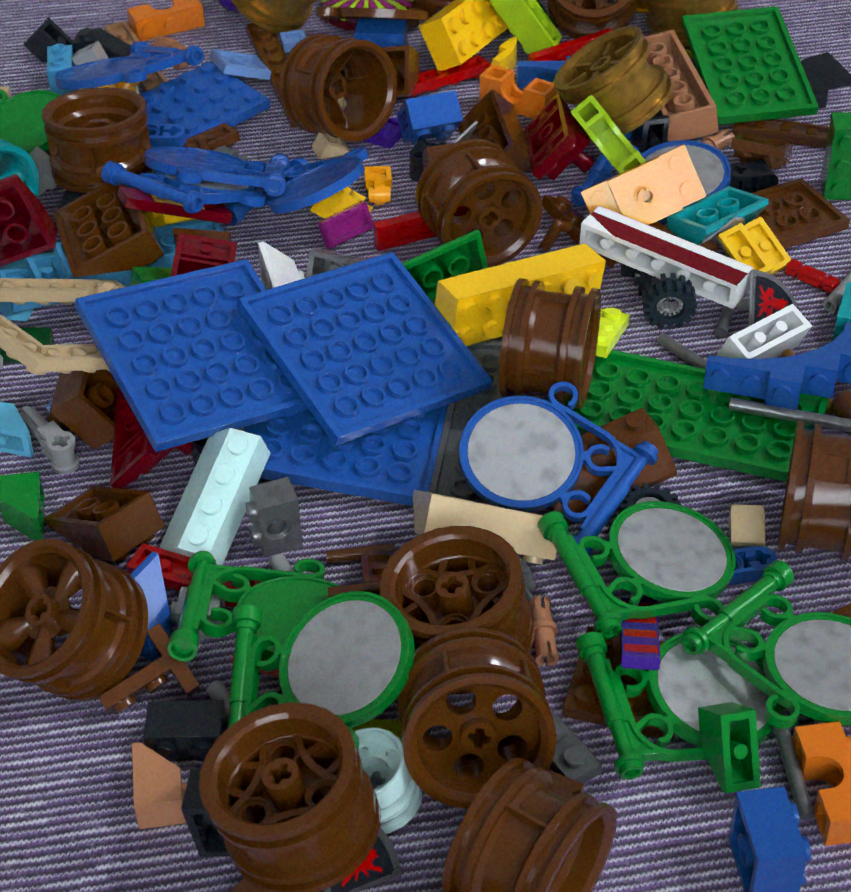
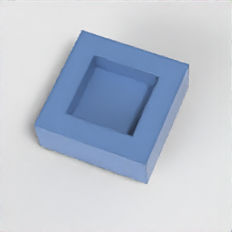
(291, 38)

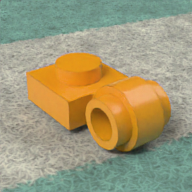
(378, 183)

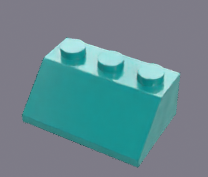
(709, 214)

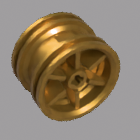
(617, 77)

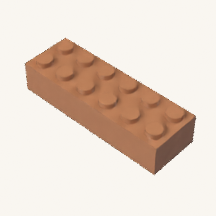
(690, 105)

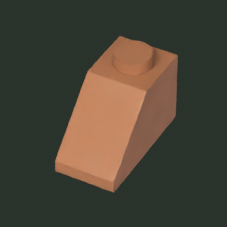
(156, 789)

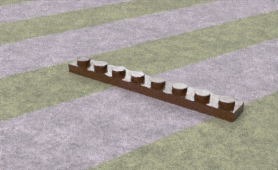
(270, 53)

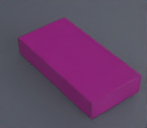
(345, 224)

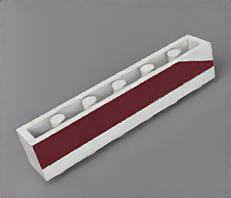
(660, 252)

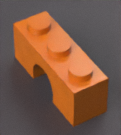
(152, 22)
(526, 102)
(826, 756)

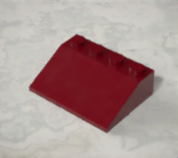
(23, 222)

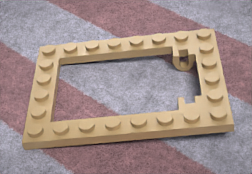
(28, 350)

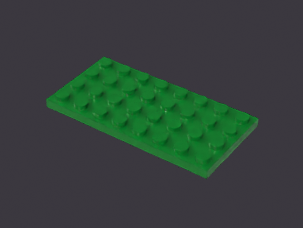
(692, 418)

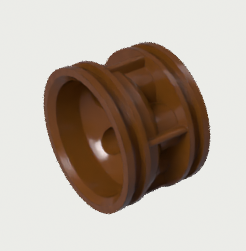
(504, 214)
(481, 738)

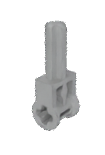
(54, 442)

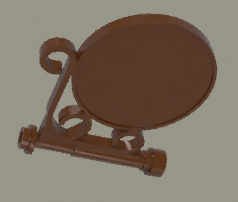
(412, 15)

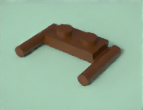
(373, 562)

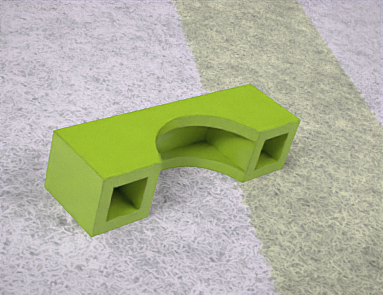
(606, 135)

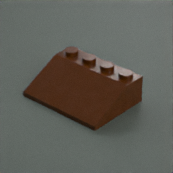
(105, 235)

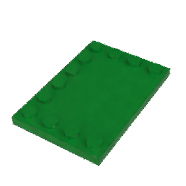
(749, 65)

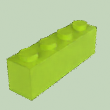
(528, 23)

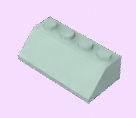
(217, 494)

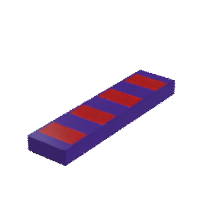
(640, 641)

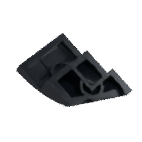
(824, 74)

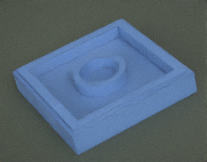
(240, 64)

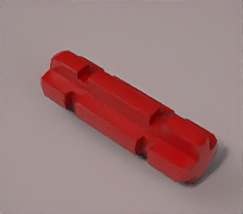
(811, 276)

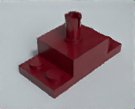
(556, 141)
(200, 252)
(131, 447)

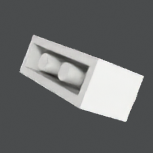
(768, 336)

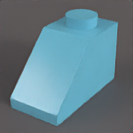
(14, 432)

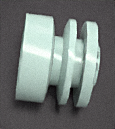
(394, 787)

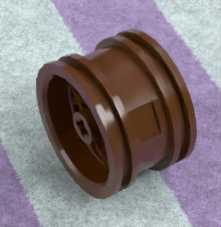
(578, 21)
(818, 493)
(458, 581)
(291, 798)

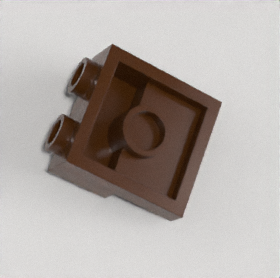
(755, 147)

